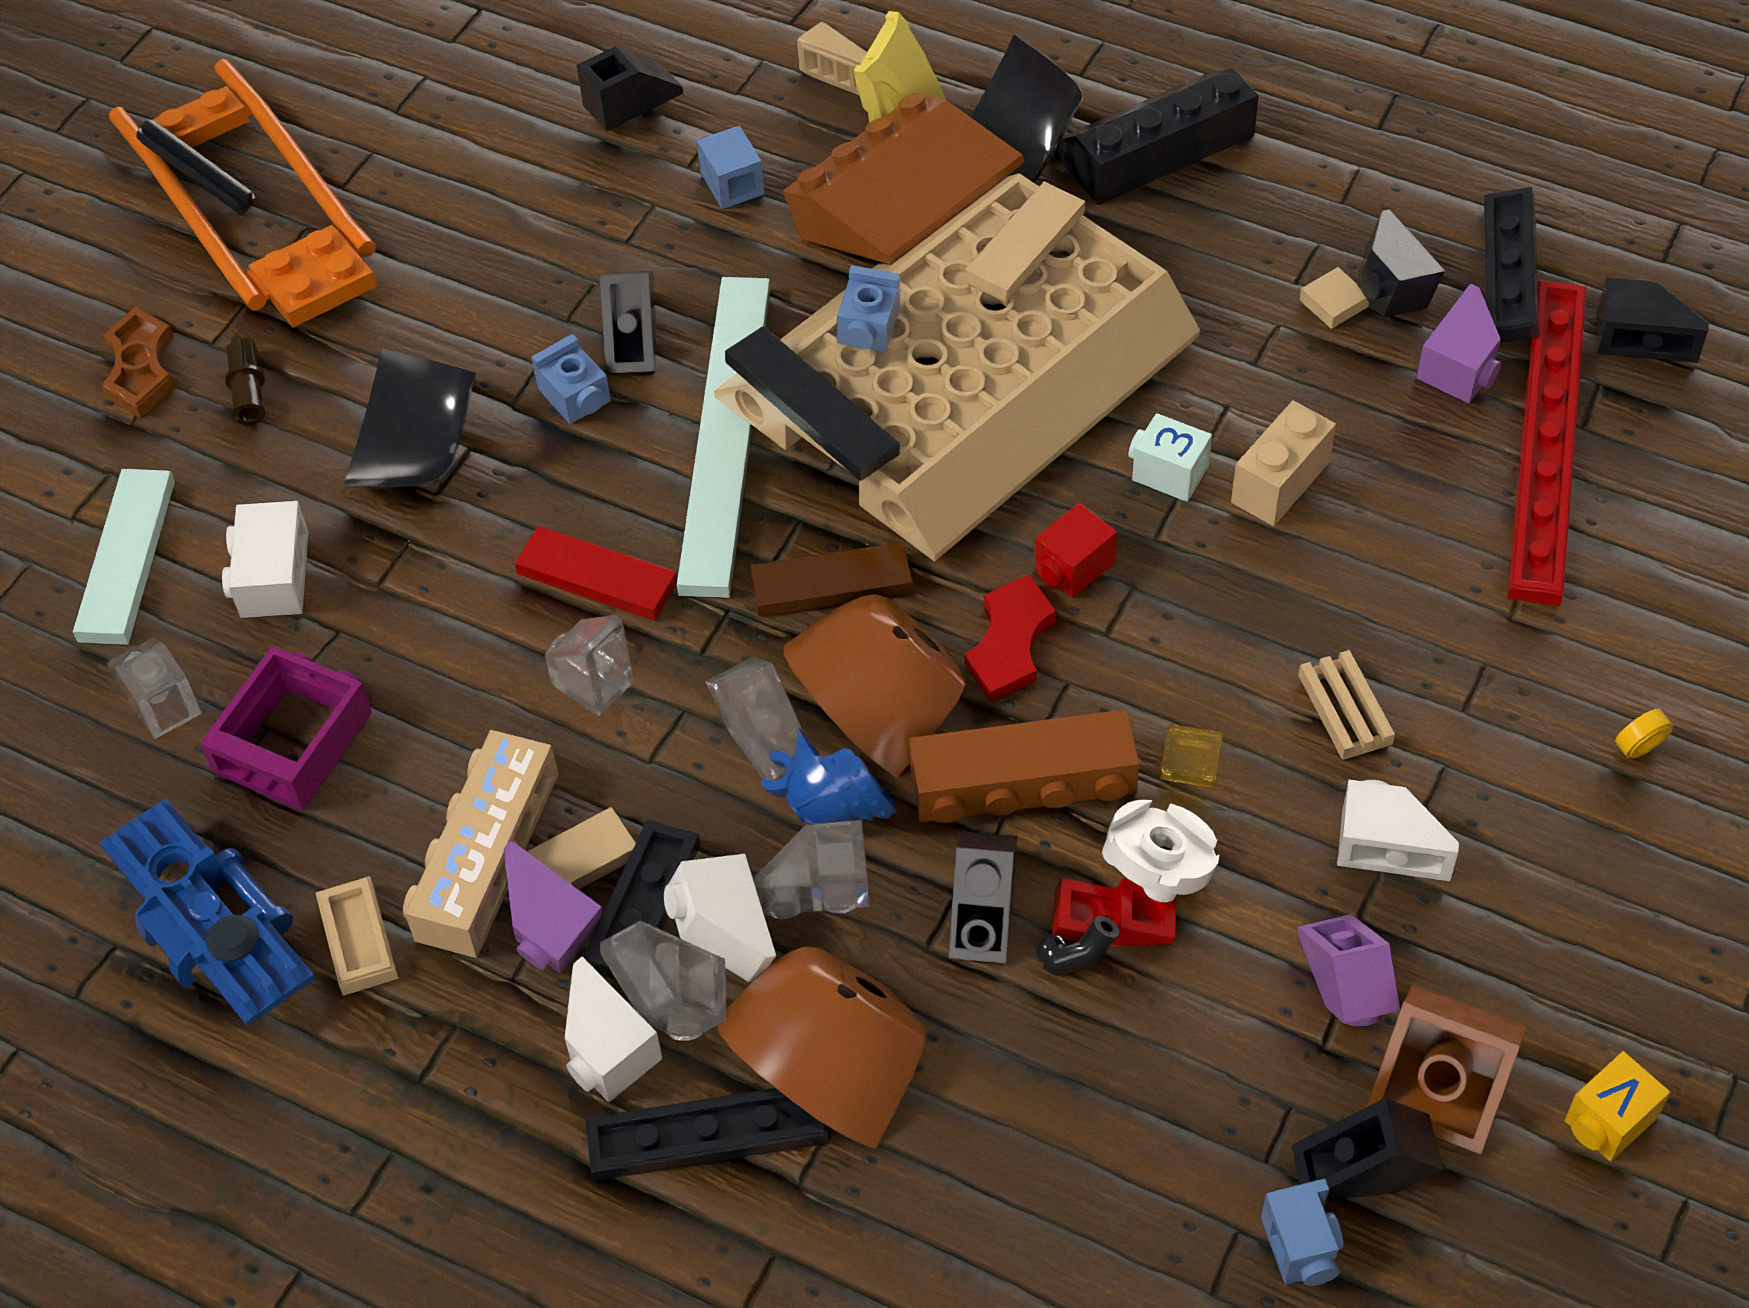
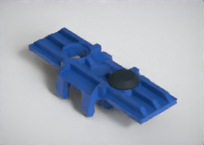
(191, 923)

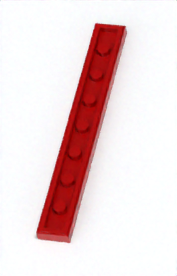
(1548, 447)

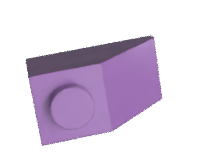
(1462, 349)
(546, 911)
(1351, 969)

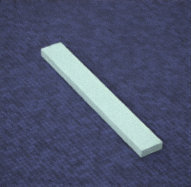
(721, 451)

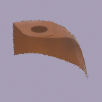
(872, 681)
(826, 1051)

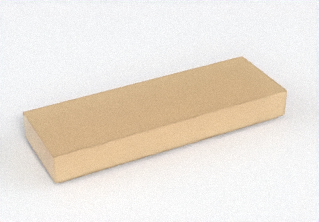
(1024, 241)

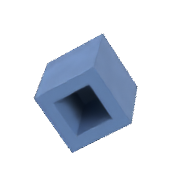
(730, 167)

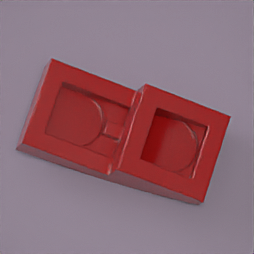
(1136, 914)

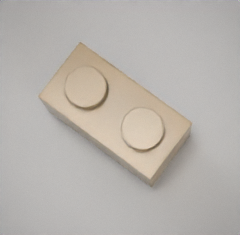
(1283, 463)

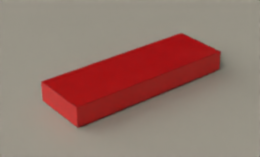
(596, 572)

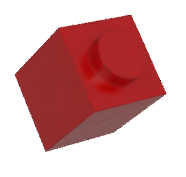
(1075, 550)

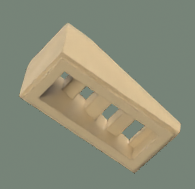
(829, 57)

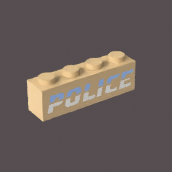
(467, 865)

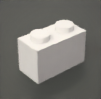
(267, 559)

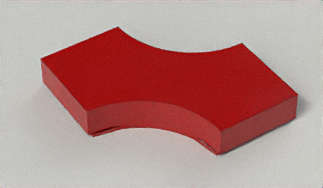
(1016, 619)

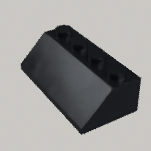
(1160, 134)

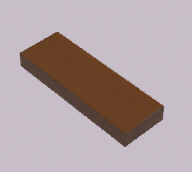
(830, 578)

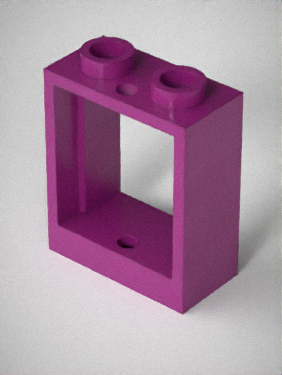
(266, 772)

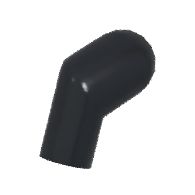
(1080, 955)

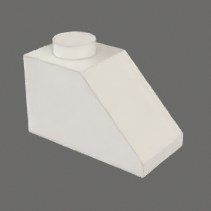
(1393, 833)
(721, 912)
(605, 1035)

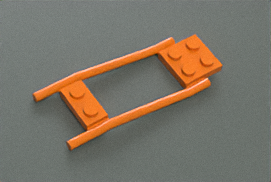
(298, 278)

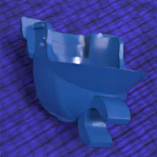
(828, 786)

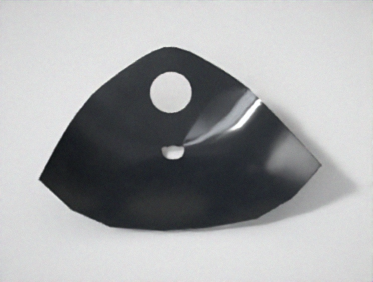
(1028, 105)
(410, 422)

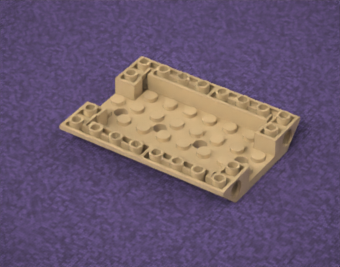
(1007, 381)

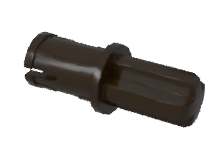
(245, 380)

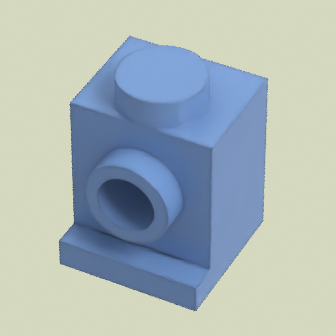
(869, 309)
(570, 379)
(1302, 1234)

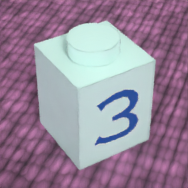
(1170, 456)

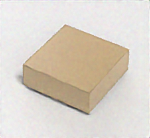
(1334, 297)

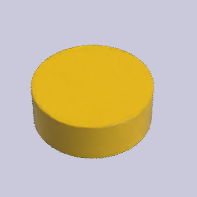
(1644, 734)

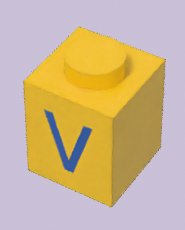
(1616, 1107)

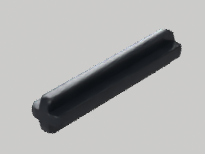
(195, 166)

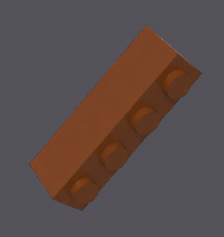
(1023, 766)

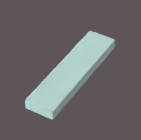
(124, 557)

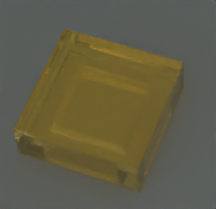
(1191, 755)

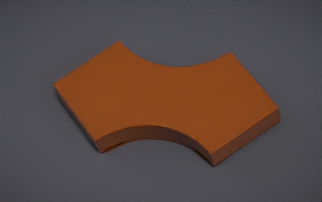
(137, 375)

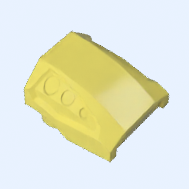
(894, 69)

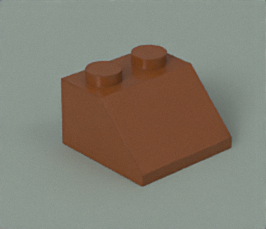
(1449, 1065)

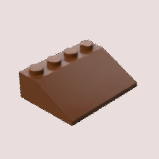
(899, 180)

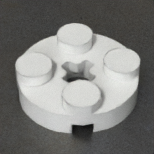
(1135, 849)

